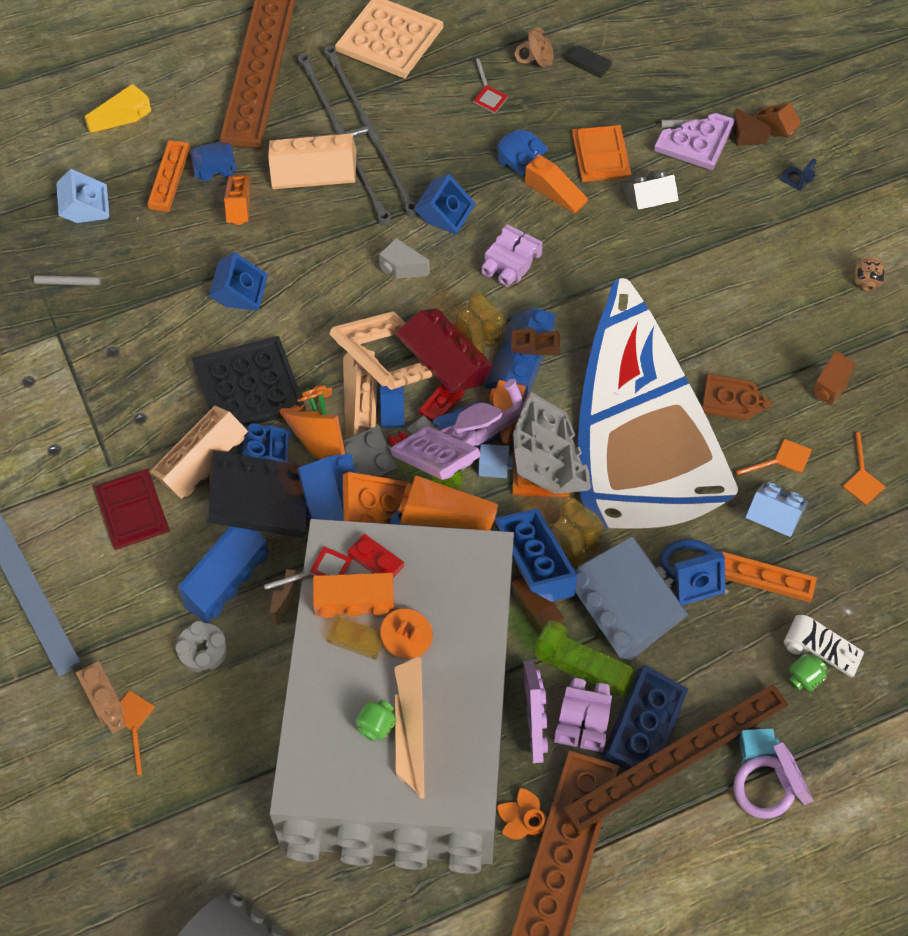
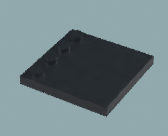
(249, 381)
(256, 494)

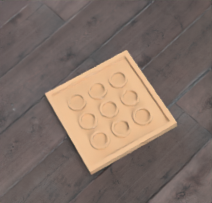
(389, 37)

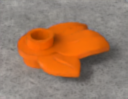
(519, 814)

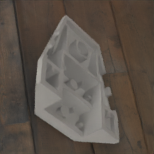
(547, 450)

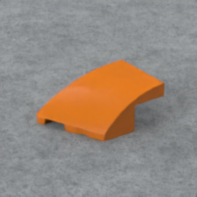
(316, 432)

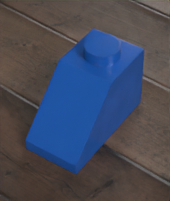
(392, 407)

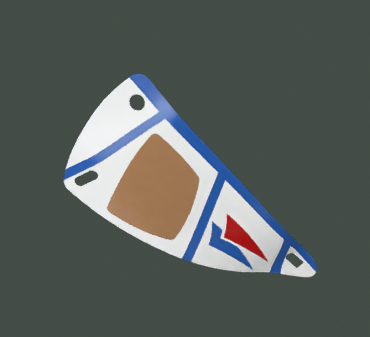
(653, 437)

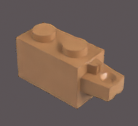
(102, 696)

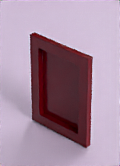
(131, 509)

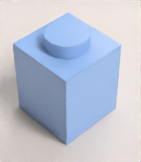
(494, 461)

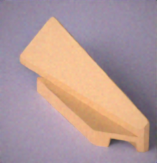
(359, 397)
(410, 725)

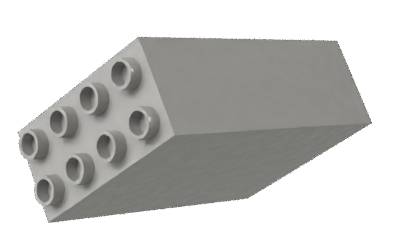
(341, 788)

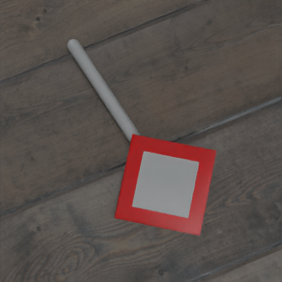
(489, 98)
(327, 563)

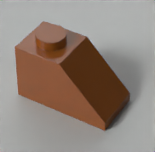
(780, 118)
(834, 378)

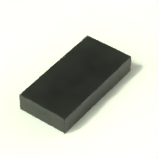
(589, 61)

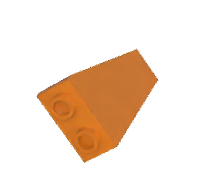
(444, 507)

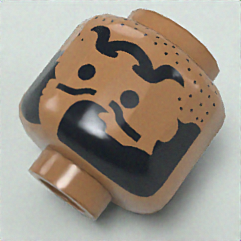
(869, 273)

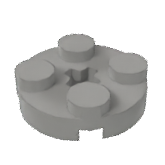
(202, 660)

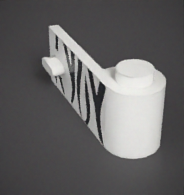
(812, 636)

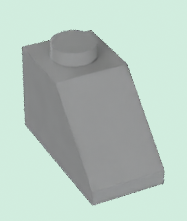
(403, 261)

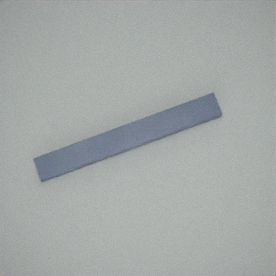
(35, 604)

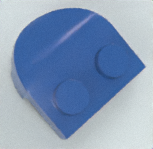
(519, 149)

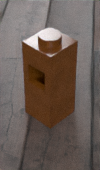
(535, 607)

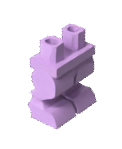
(508, 262)
(587, 707)

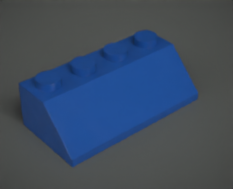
(516, 365)
(324, 486)
(539, 555)
(222, 572)

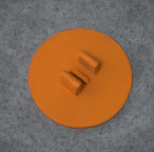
(406, 633)

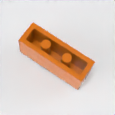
(353, 594)

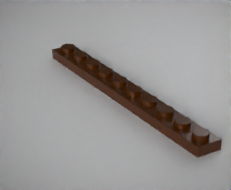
(674, 758)

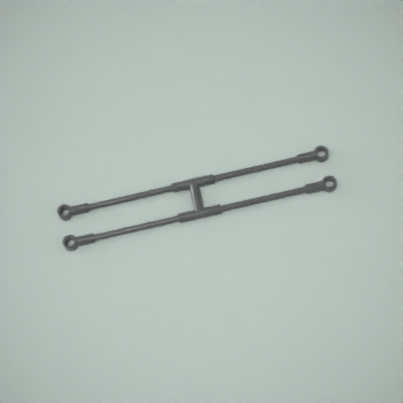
(330, 54)

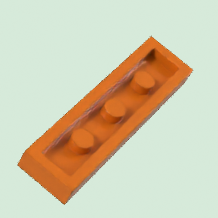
(168, 176)
(769, 577)

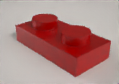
(440, 403)
(374, 556)

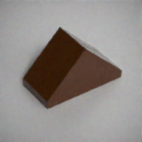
(749, 129)

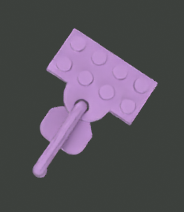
(454, 447)

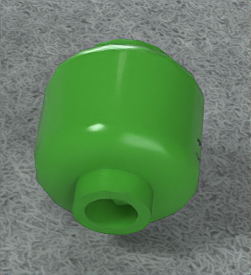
(807, 672)
(376, 720)

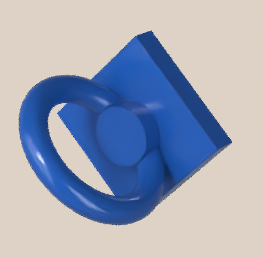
(695, 577)

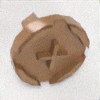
(539, 49)

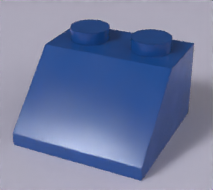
(445, 204)
(238, 283)

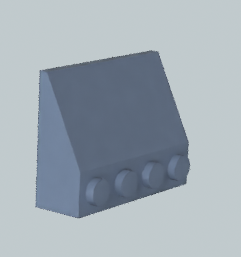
(628, 598)

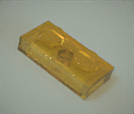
(355, 638)

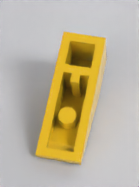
(119, 110)

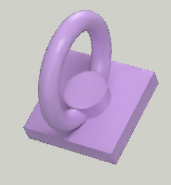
(788, 775)

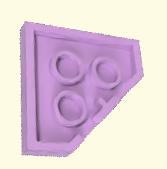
(697, 140)
(535, 711)

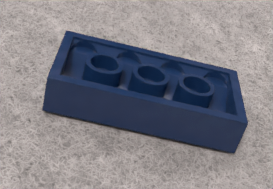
(644, 718)

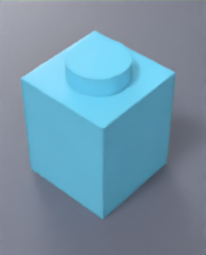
(757, 743)

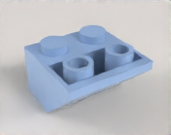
(776, 508)

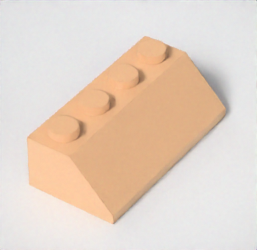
(312, 161)
(191, 456)

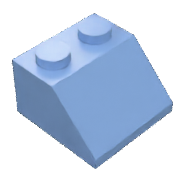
(82, 198)

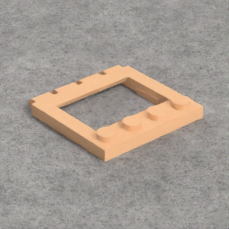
(373, 328)

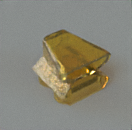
(480, 322)
(577, 531)

